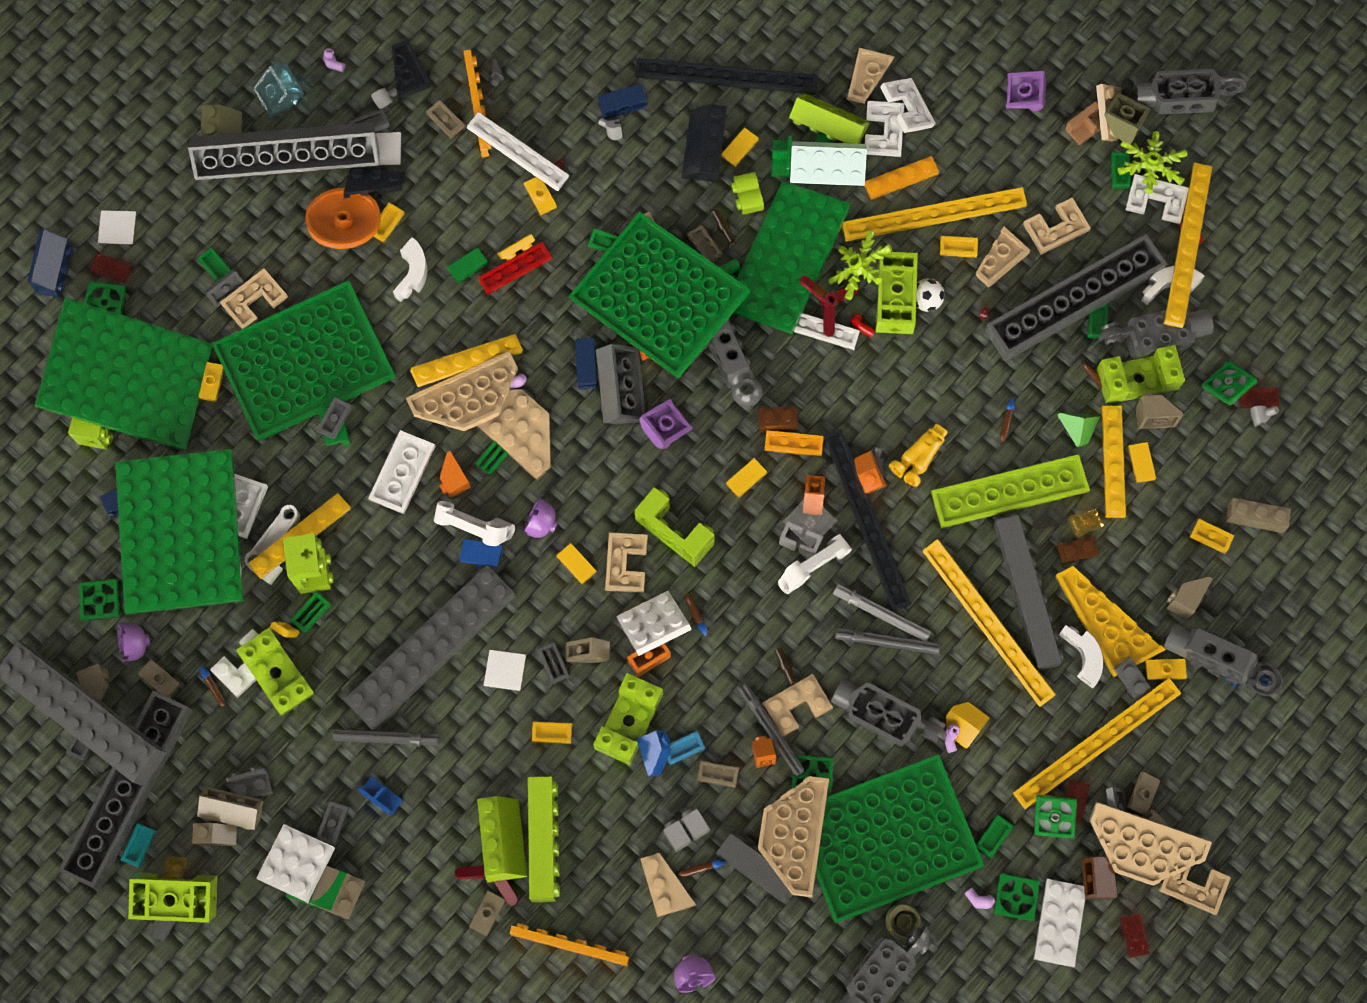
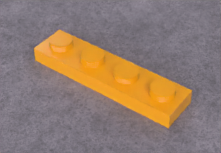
(901, 178)

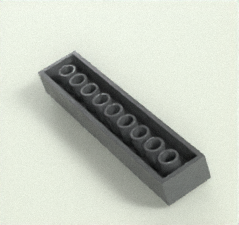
(284, 151)
(1075, 297)
(430, 648)
(81, 713)
(121, 799)

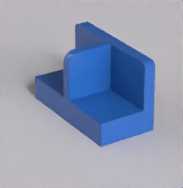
(480, 553)
(380, 796)

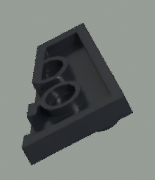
(408, 70)
(369, 180)

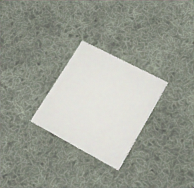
(389, 148)
(116, 227)
(504, 670)

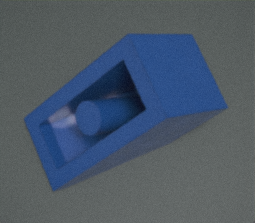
(654, 751)

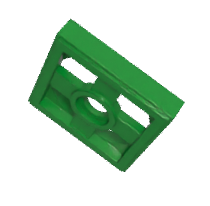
(107, 288)
(99, 607)
(828, 762)
(999, 910)

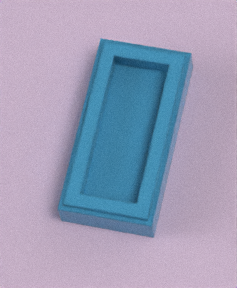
(685, 747)

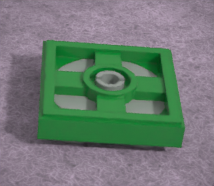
(1229, 383)
(1055, 816)

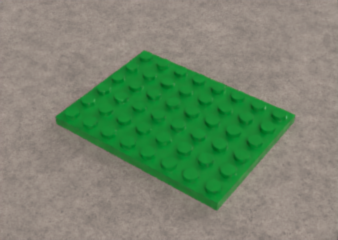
(659, 294)
(303, 360)
(123, 374)
(178, 531)
(892, 839)

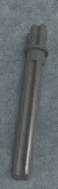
(887, 641)
(757, 708)
(386, 737)

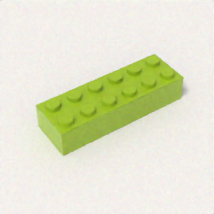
(542, 844)

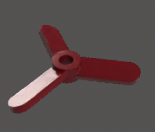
(828, 307)
(504, 886)

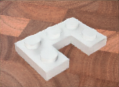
(918, 115)
(891, 142)
(1171, 194)
(235, 679)

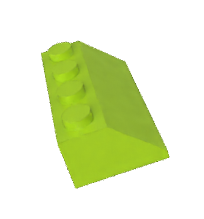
(828, 120)
(501, 838)

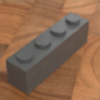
(752, 865)

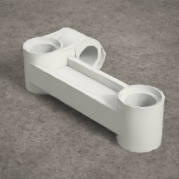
(276, 530)
(492, 532)
(799, 572)

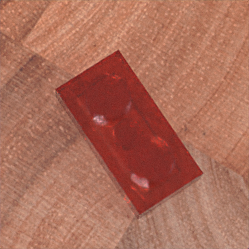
(110, 268)
(1260, 397)
(1080, 791)
(1134, 936)

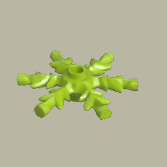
(1152, 162)
(860, 265)

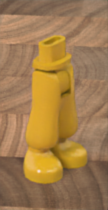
(919, 455)

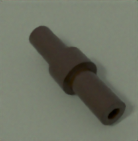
(723, 226)
(785, 666)

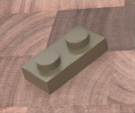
(445, 119)

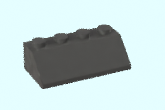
(620, 384)

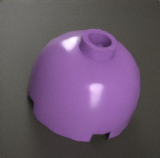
(540, 520)
(132, 641)
(693, 972)

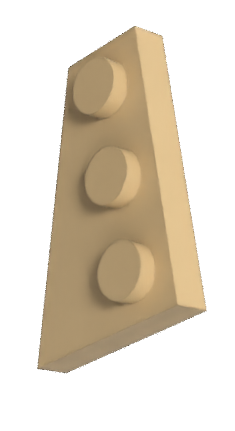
(1105, 95)
(1002, 257)

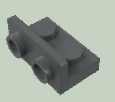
(251, 784)

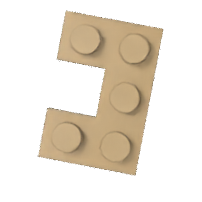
(1049, 238)
(259, 285)
(616, 575)
(806, 691)
(1206, 898)

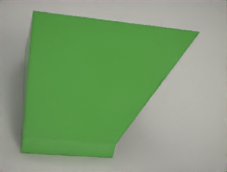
(1079, 426)

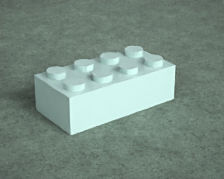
(828, 163)

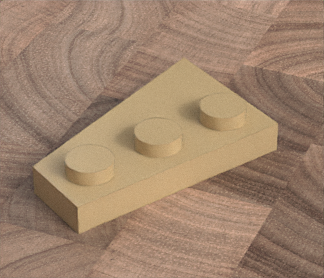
(867, 73)
(664, 886)

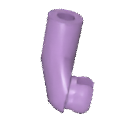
(331, 62)
(518, 381)
(951, 734)
(981, 902)

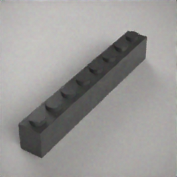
(1027, 593)

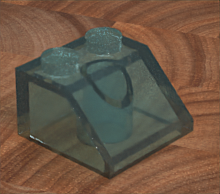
(278, 89)

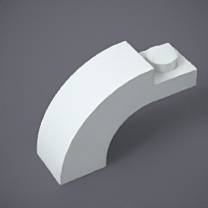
(417, 272)
(1162, 280)
(1090, 653)

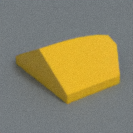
(969, 720)

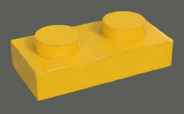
(524, 244)
(1211, 536)

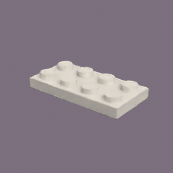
(402, 472)
(1060, 923)

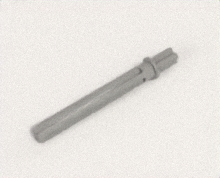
(881, 612)

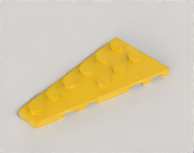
(1106, 622)

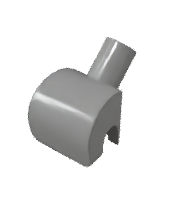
(383, 98)
(612, 127)
(1262, 414)

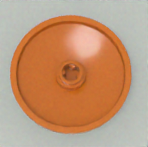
(342, 221)

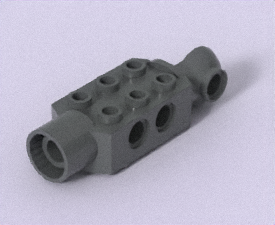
(1187, 90)
(1149, 333)
(735, 365)
(1215, 653)
(885, 713)
(885, 968)

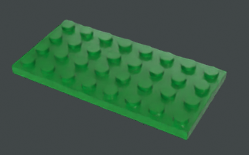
(789, 244)

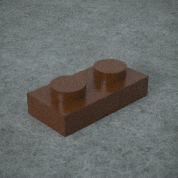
(1077, 550)

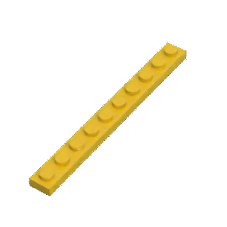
(935, 214)
(1188, 245)
(989, 623)
(1097, 743)

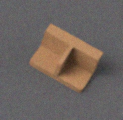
(1084, 124)

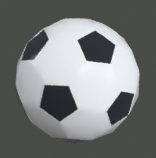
(929, 295)

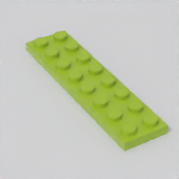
(1010, 491)

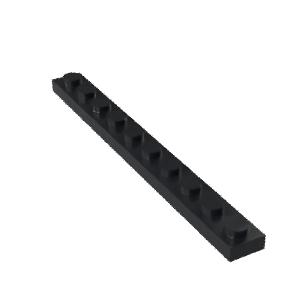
(726, 76)
(867, 521)

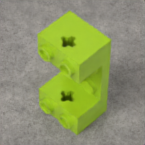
(897, 310)
(1159, 372)
(90, 434)
(650, 516)
(307, 563)
(260, 657)
(636, 700)
(193, 898)

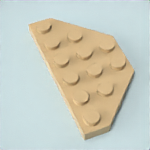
(468, 396)
(522, 432)
(793, 834)
(1145, 847)

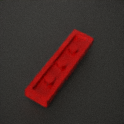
(514, 268)

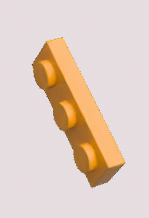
(793, 443)

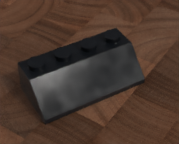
(704, 143)

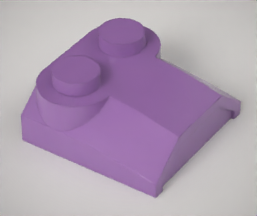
(1026, 90)
(664, 424)

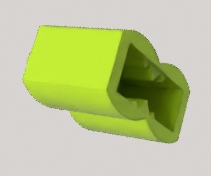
(748, 193)

